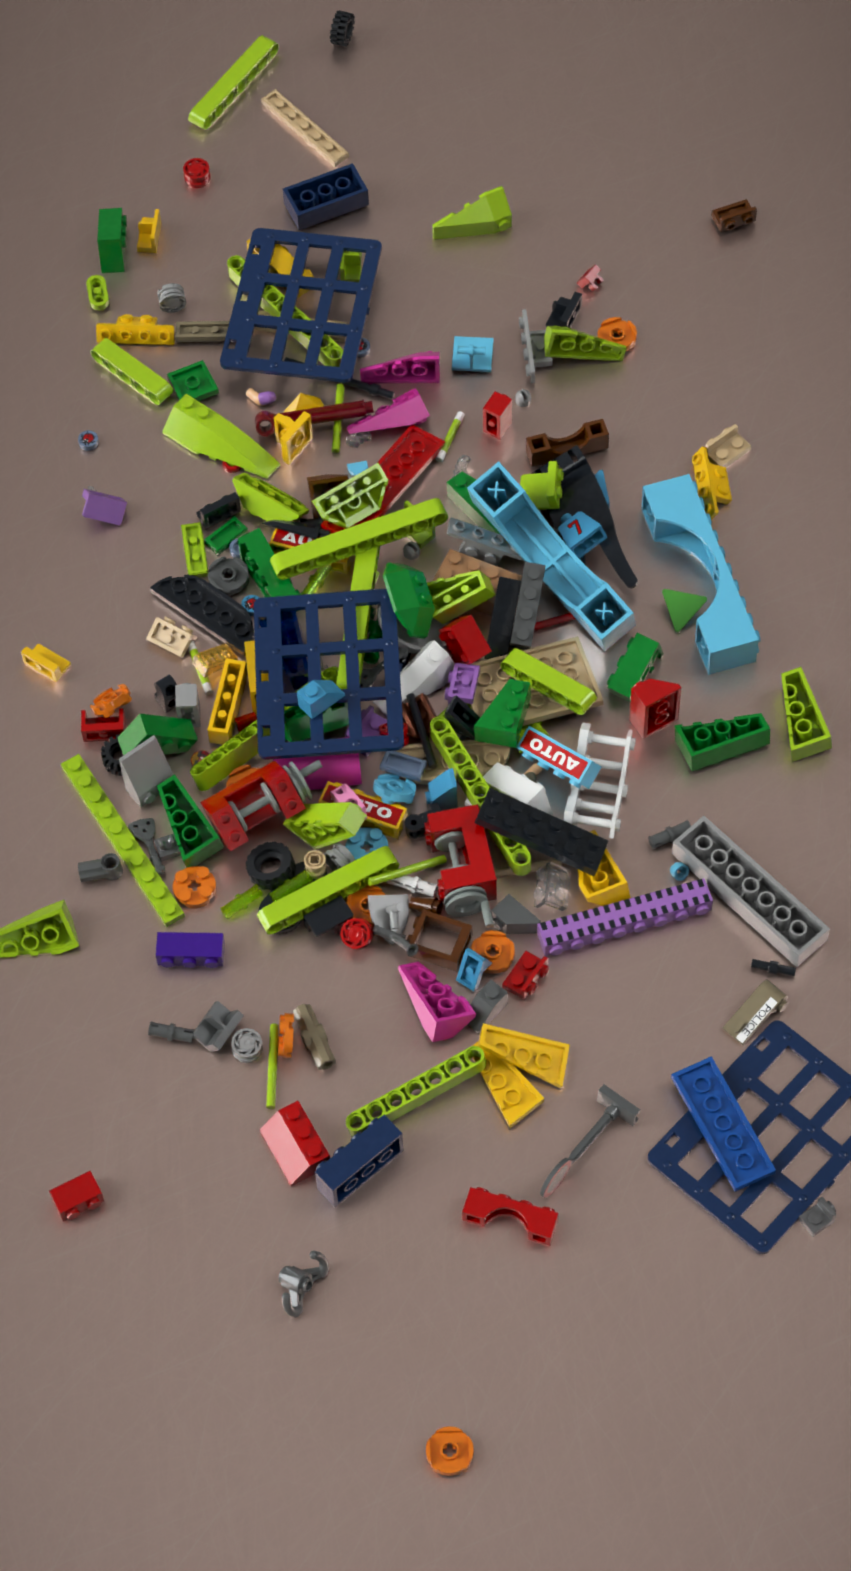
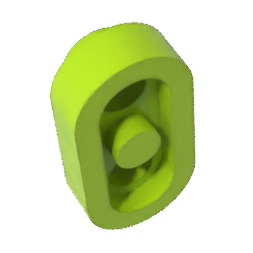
(97, 296)

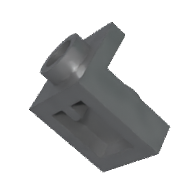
(818, 1217)

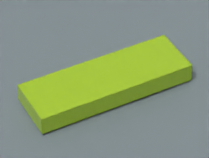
(194, 549)

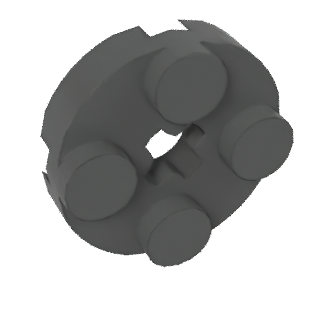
(228, 585)

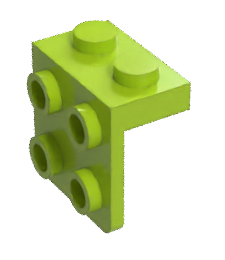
(544, 488)

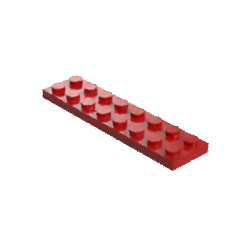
(401, 466)

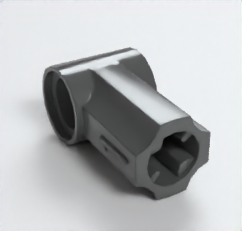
(99, 868)

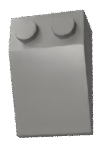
(144, 770)

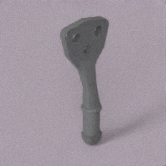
(371, 674)
(147, 837)

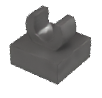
(167, 847)

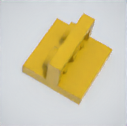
(293, 435)

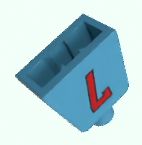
(581, 533)

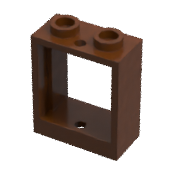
(435, 957)

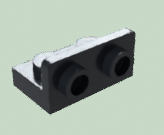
(219, 510)

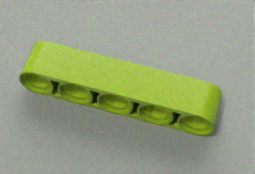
(132, 371)
(548, 681)

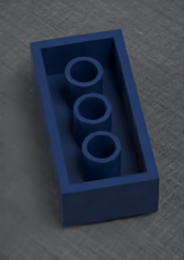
(325, 196)
(359, 1160)

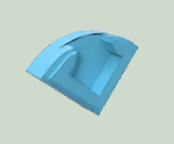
(356, 468)

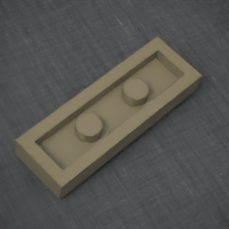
(201, 331)

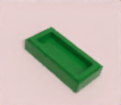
(223, 536)

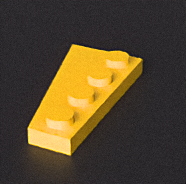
(530, 1053)
(509, 1088)

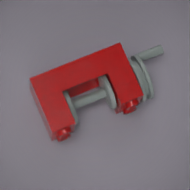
(257, 799)
(464, 886)

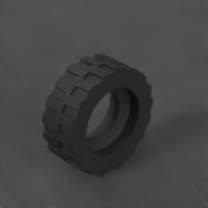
(263, 853)

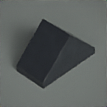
(461, 717)

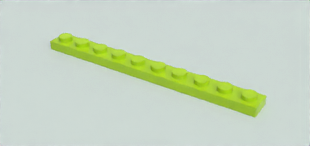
(122, 840)

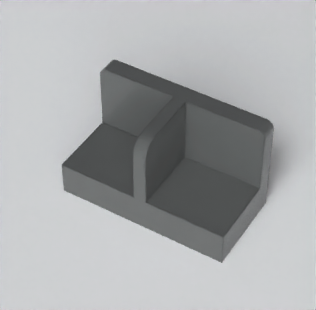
(216, 1026)

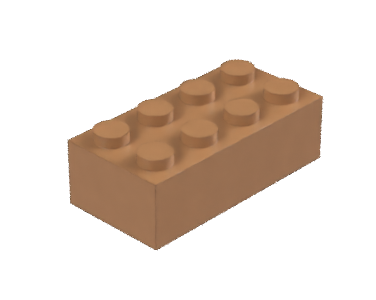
(459, 563)

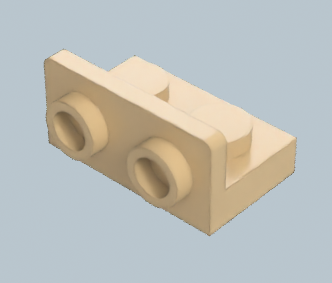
(727, 447)
(171, 637)

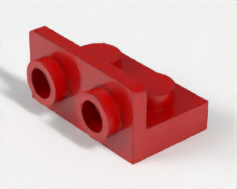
(525, 975)

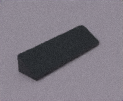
(503, 617)

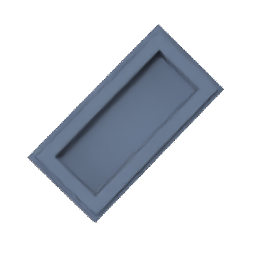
(403, 765)

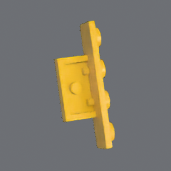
(136, 331)
(711, 482)

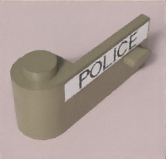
(755, 1011)

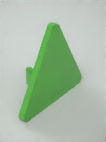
(682, 606)

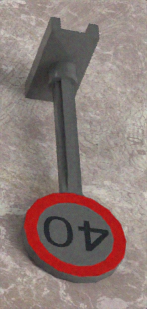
(616, 1106)

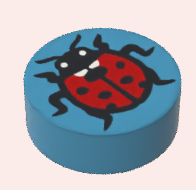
(248, 603)

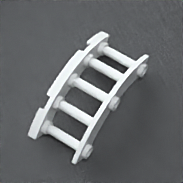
(575, 803)

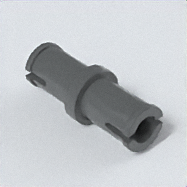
(668, 835)
(170, 1032)

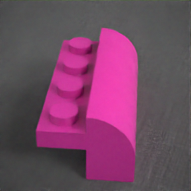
(335, 768)

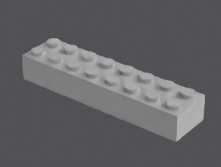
(750, 891)

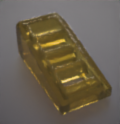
(208, 669)

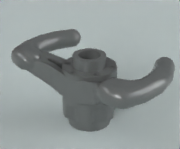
(300, 1282)

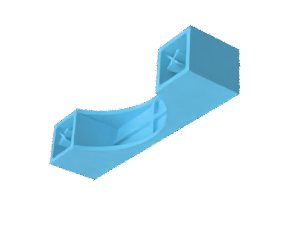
(678, 518)
(567, 577)

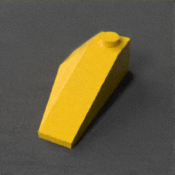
(606, 885)

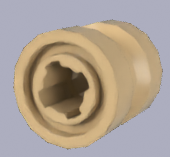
(315, 869)

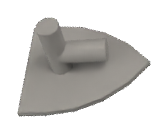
(389, 912)

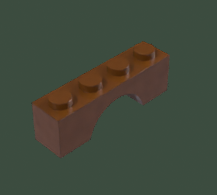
(590, 438)

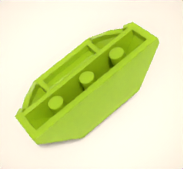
(353, 498)
(267, 500)

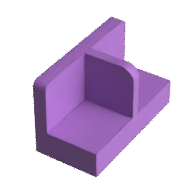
(103, 507)

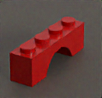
(485, 1206)

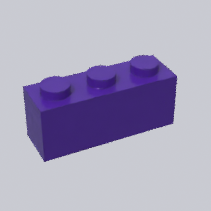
(190, 949)

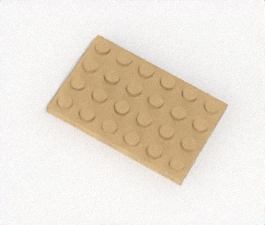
(564, 656)

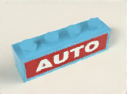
(558, 757)

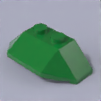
(409, 598)

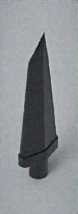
(304, 529)

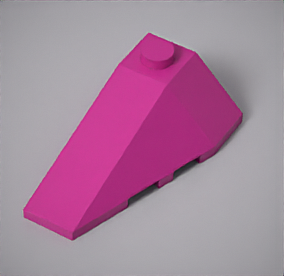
(414, 368)
(404, 411)
(436, 1005)

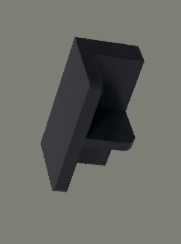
(565, 311)
(328, 917)

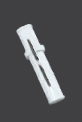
(415, 884)

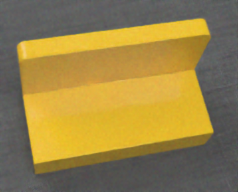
(45, 661)

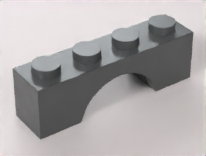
(527, 605)

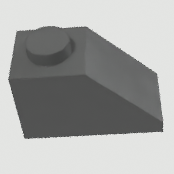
(514, 917)
(487, 1005)

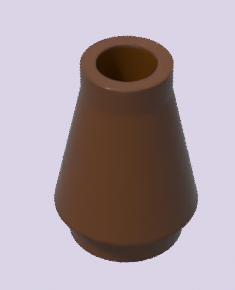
(427, 903)

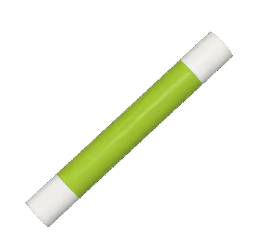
(450, 436)
(205, 681)

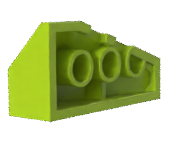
(482, 217)
(571, 343)
(40, 932)

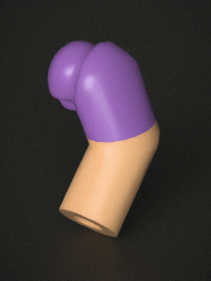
(262, 398)

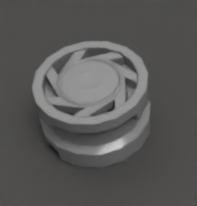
(171, 298)
(338, 856)
(247, 1046)

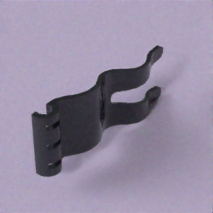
(584, 494)

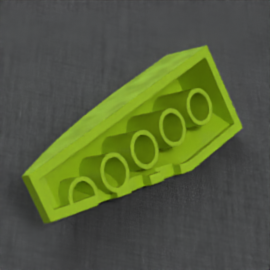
(211, 434)

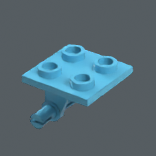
(472, 354)

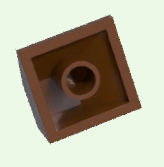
(321, 484)

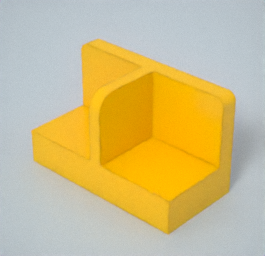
(149, 233)

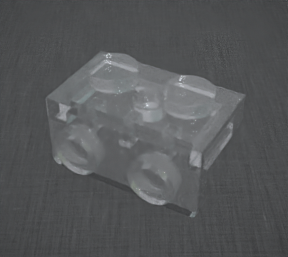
(552, 886)

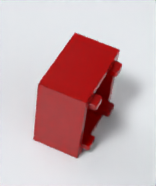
(464, 640)

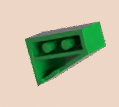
(505, 715)

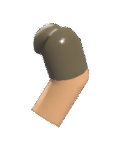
(533, 771)

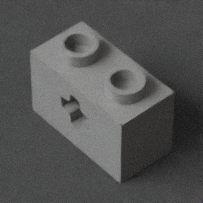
(188, 703)

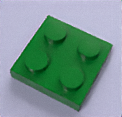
(194, 381)

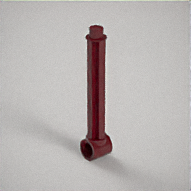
(318, 414)

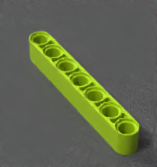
(233, 82)
(314, 895)
(421, 1082)

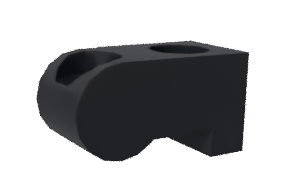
(165, 692)
(415, 823)

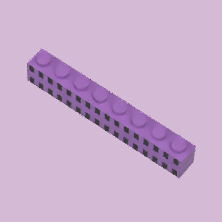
(624, 917)

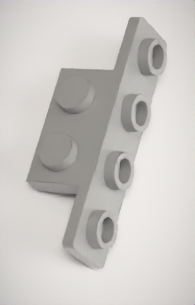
(534, 348)
(480, 542)

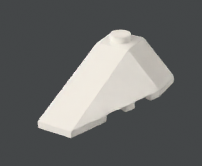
(424, 673)

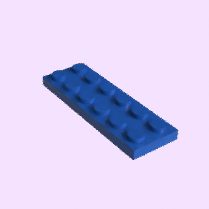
(723, 1124)

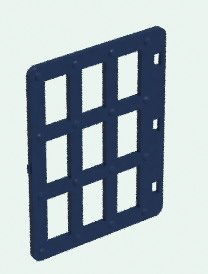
(256, 276)
(271, 695)
(745, 1076)

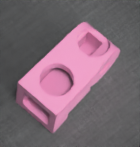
(346, 794)

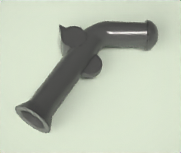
(399, 939)

